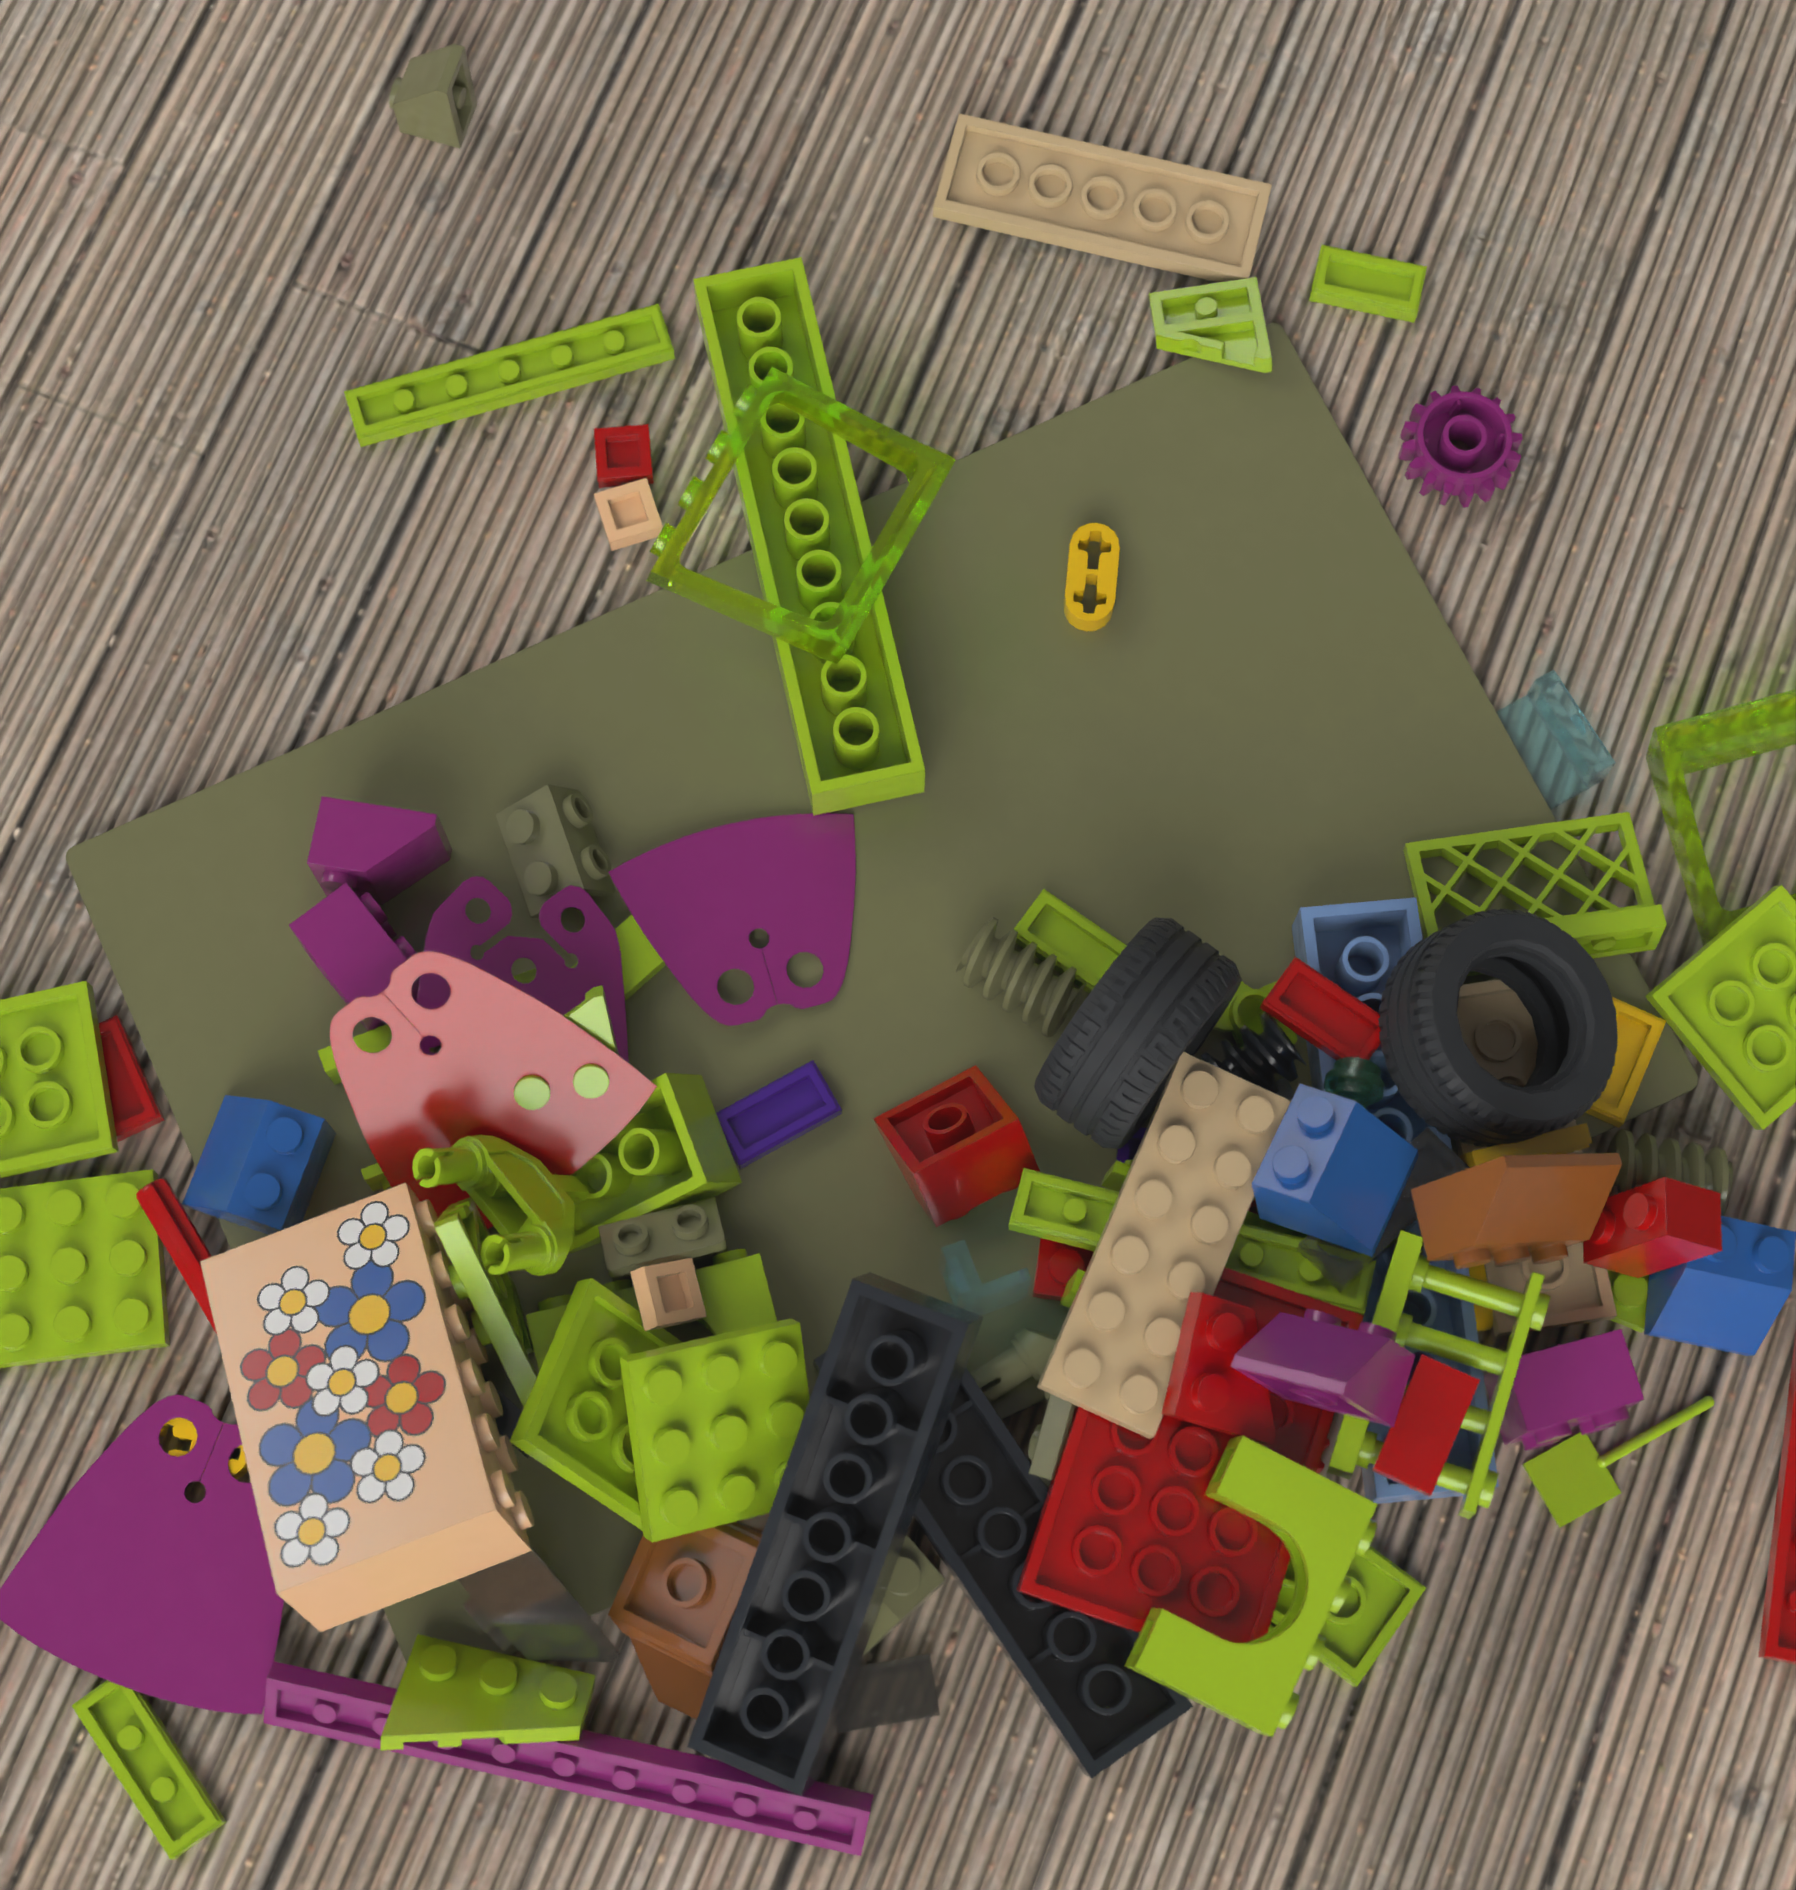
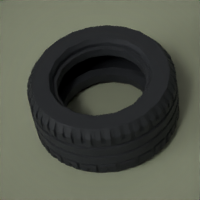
(1568, 1012)
(1132, 1030)

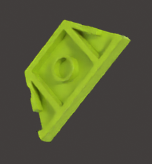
(495, 1298)

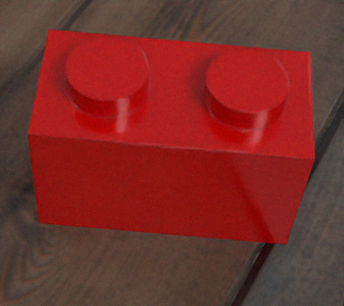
(1655, 1228)

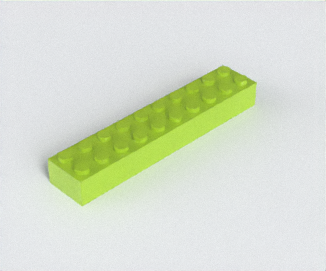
(809, 540)

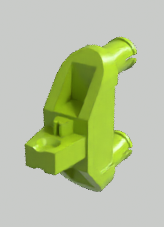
(515, 1194)

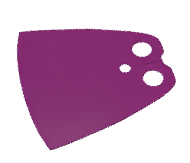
(153, 1584)

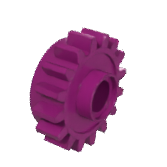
(1454, 471)

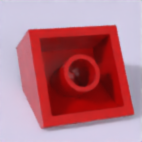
(957, 1145)

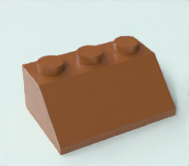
(1515, 1208)

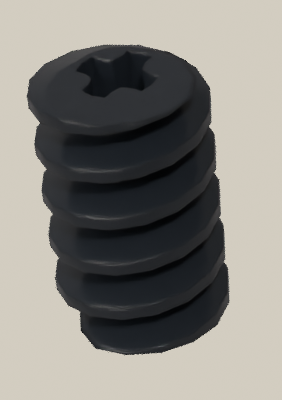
(1260, 1056)

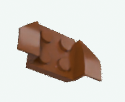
(681, 1605)

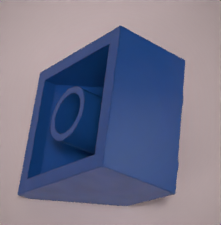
(260, 1164)
(1333, 1171)
(1727, 1296)

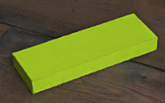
(149, 1766)

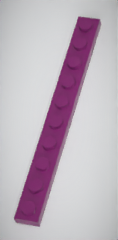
(588, 1766)

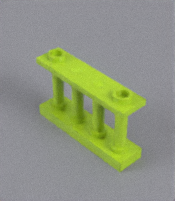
(1411, 1272)

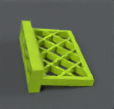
(1599, 932)

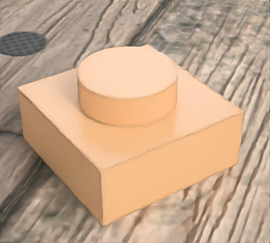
(628, 514)
(668, 1294)

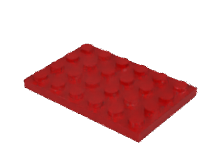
(1132, 1517)

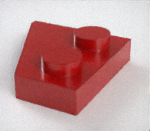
(1205, 1385)

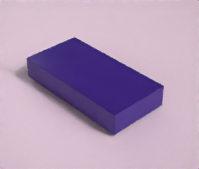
(777, 1114)

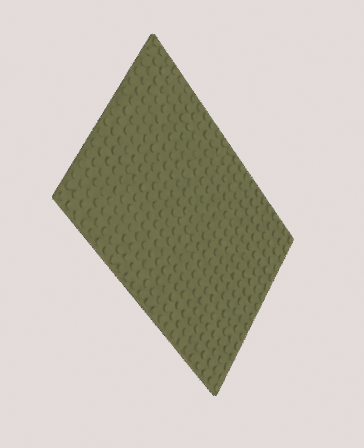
(1207, 758)

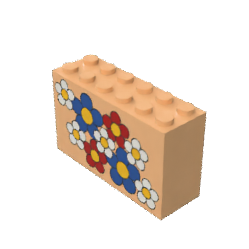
(364, 1409)

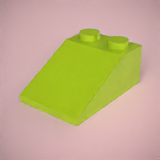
(658, 1161)

